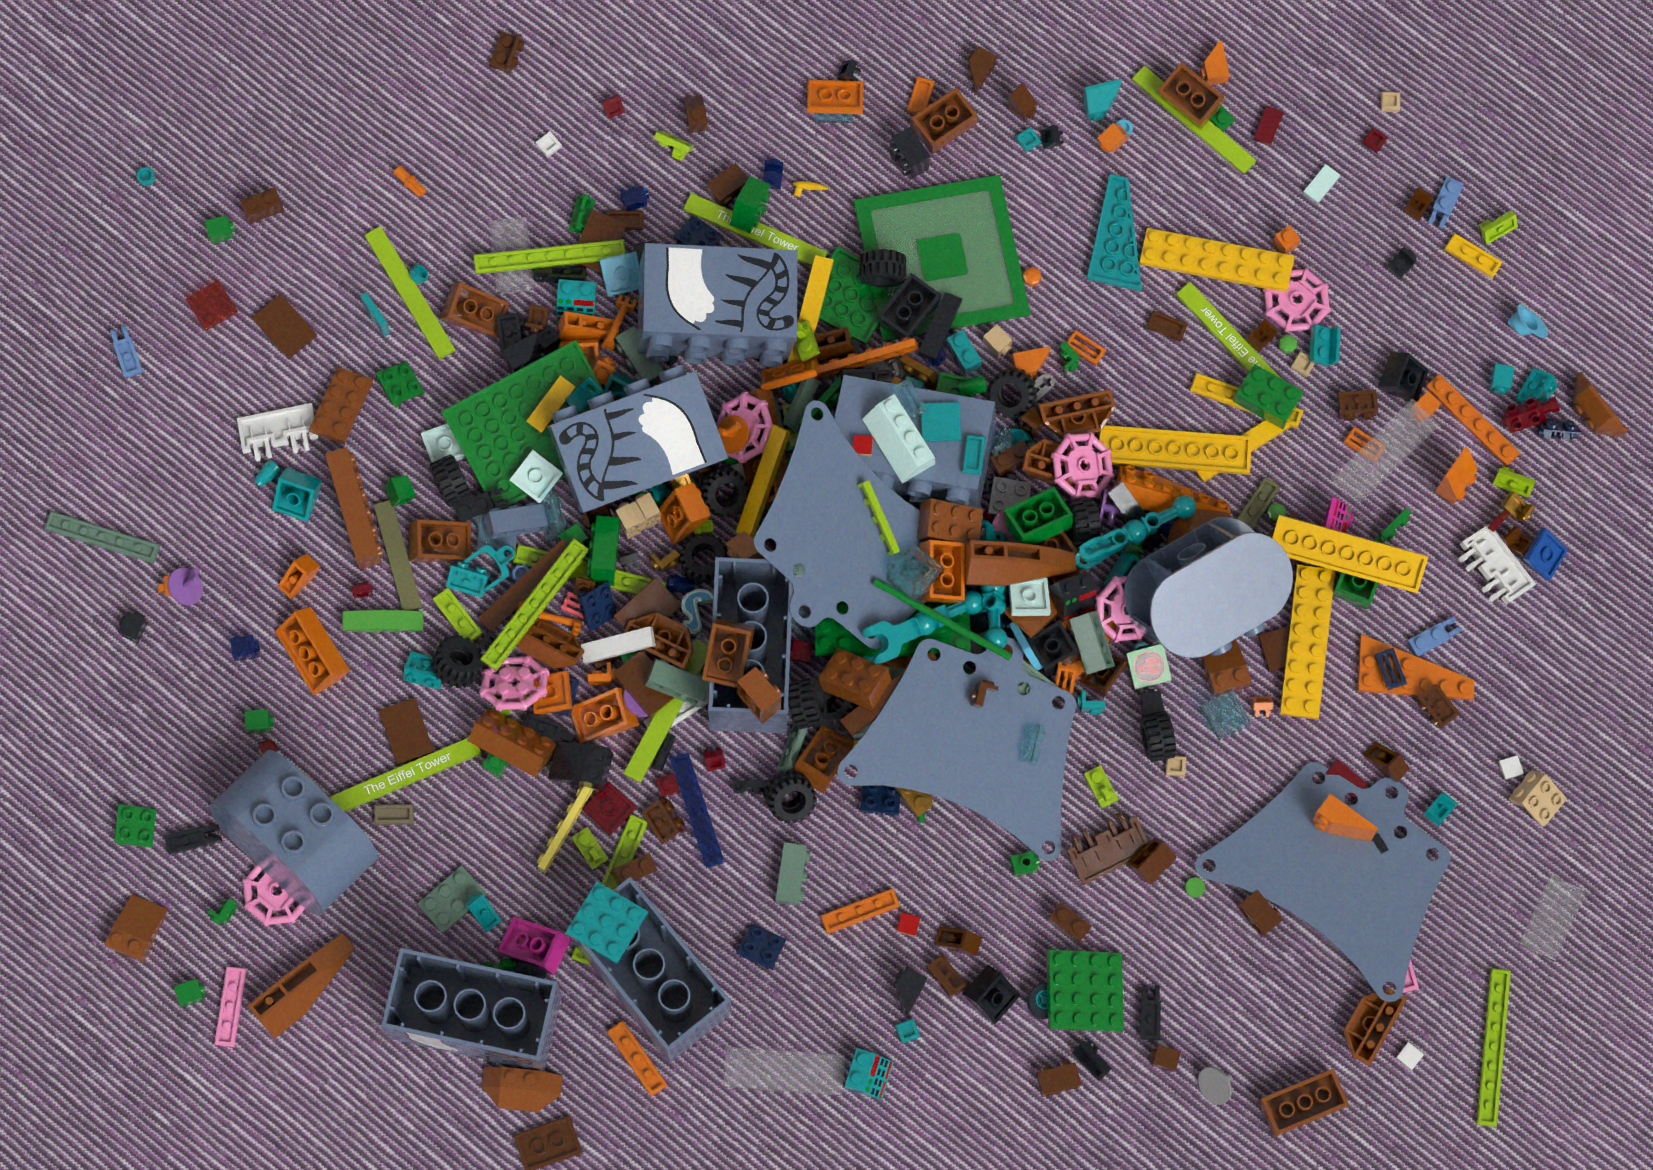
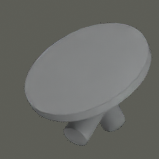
(1215, 1085)

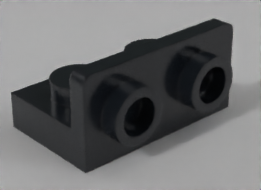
(510, 329)

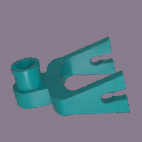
(501, 559)

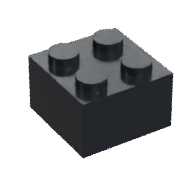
(909, 153)
(1053, 646)

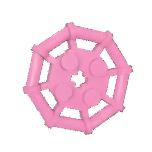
(1297, 310)
(753, 421)
(1073, 469)
(1116, 612)
(514, 696)
(270, 901)

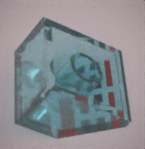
(913, 572)

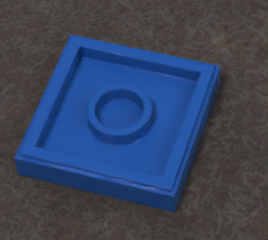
(1545, 554)

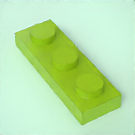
(457, 615)

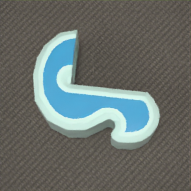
(690, 609)

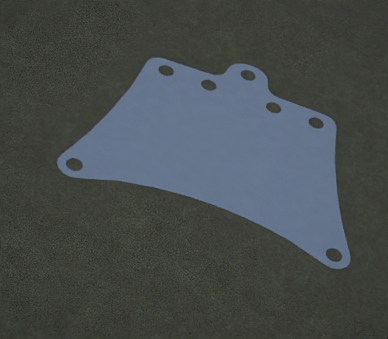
(830, 531)
(968, 754)
(1338, 883)

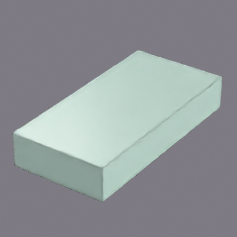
(1321, 184)

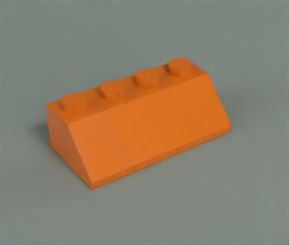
(312, 650)

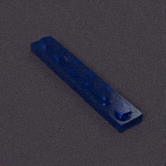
(697, 810)

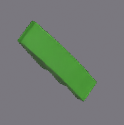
(382, 620)

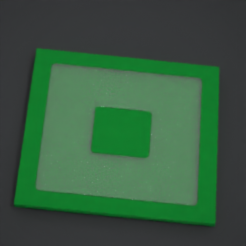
(955, 242)

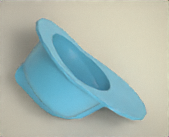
(1527, 322)

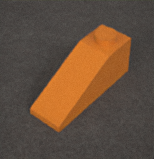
(581, 326)

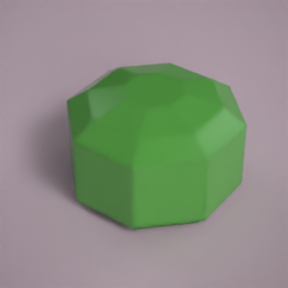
(1288, 344)
(1274, 511)

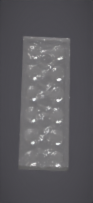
(1385, 452)
(784, 1071)

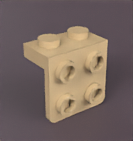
(1538, 797)

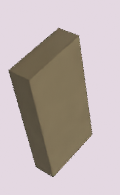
(394, 814)

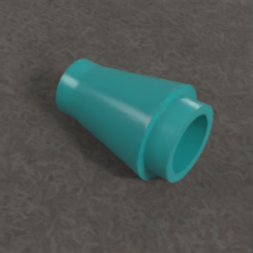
(267, 473)

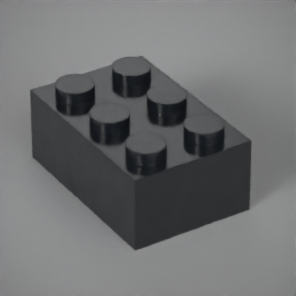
(909, 308)

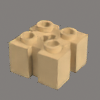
(638, 515)

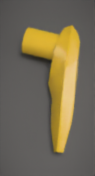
(800, 185)

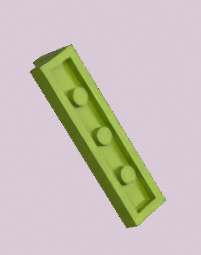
(879, 517)

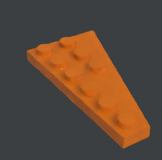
(1418, 674)

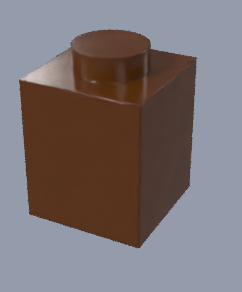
(1165, 1058)

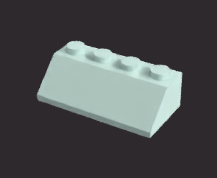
(898, 439)

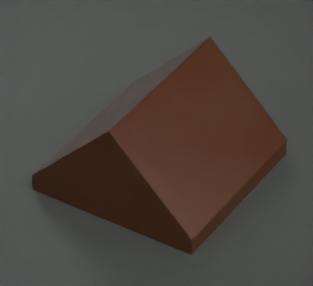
(1103, 681)

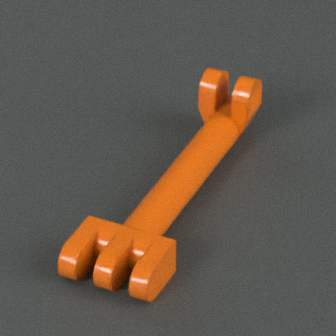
(624, 307)
(560, 619)

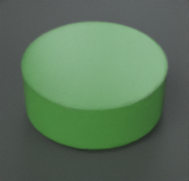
(1195, 887)

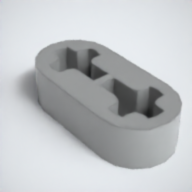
(1045, 390)

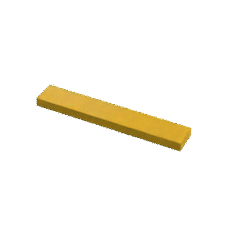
(814, 296)
(1226, 393)
(1260, 435)
(763, 480)

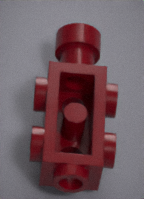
(1528, 414)

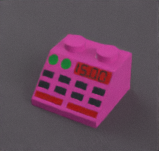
(1338, 516)

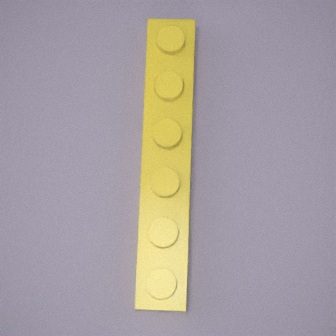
(564, 828)

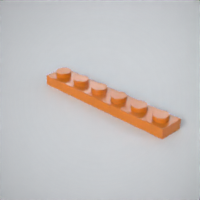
(869, 356)
(1472, 420)

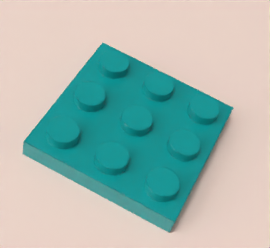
(606, 922)

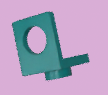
(582, 394)

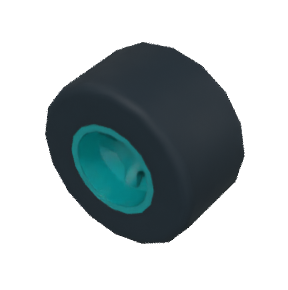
(1036, 999)

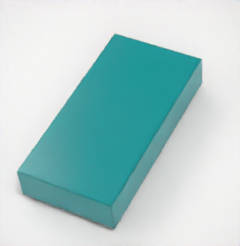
(974, 455)

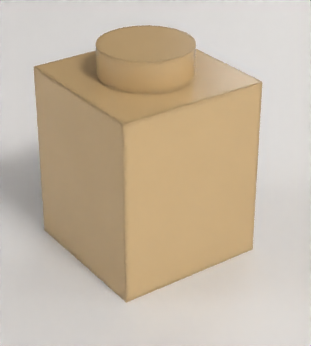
(997, 341)

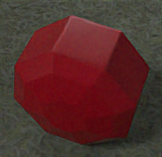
(267, 745)

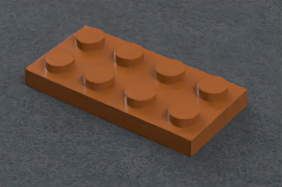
(341, 405)

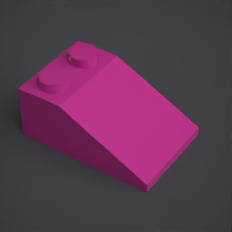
(534, 945)

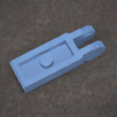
(1446, 200)
(126, 354)
(1432, 637)

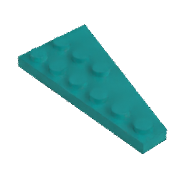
(1115, 246)

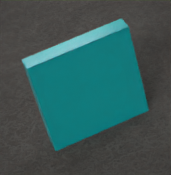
(375, 314)
(941, 422)

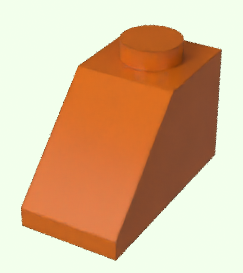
(1215, 66)
(1030, 360)
(298, 575)

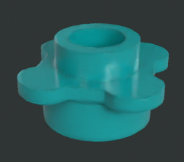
(660, 492)

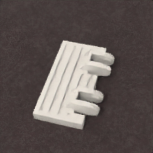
(276, 427)
(1497, 563)

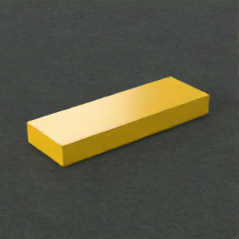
(1473, 255)
(550, 403)

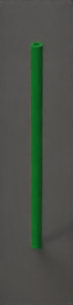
(942, 619)

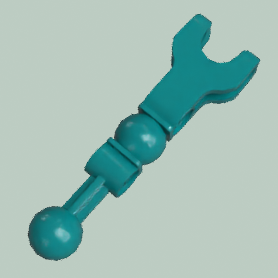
(1133, 532)
(993, 595)
(894, 636)

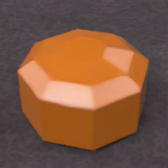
(1032, 276)

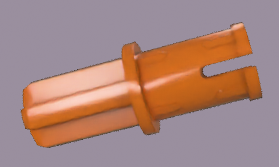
(409, 181)

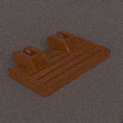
(1110, 850)

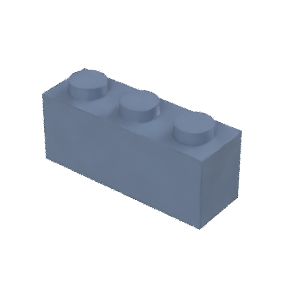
(516, 520)

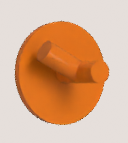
(733, 433)

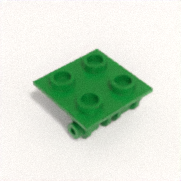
(399, 383)
(135, 826)

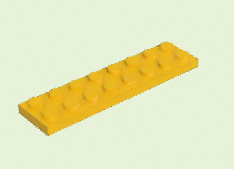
(1217, 260)
(1177, 449)
(1350, 553)
(1307, 642)

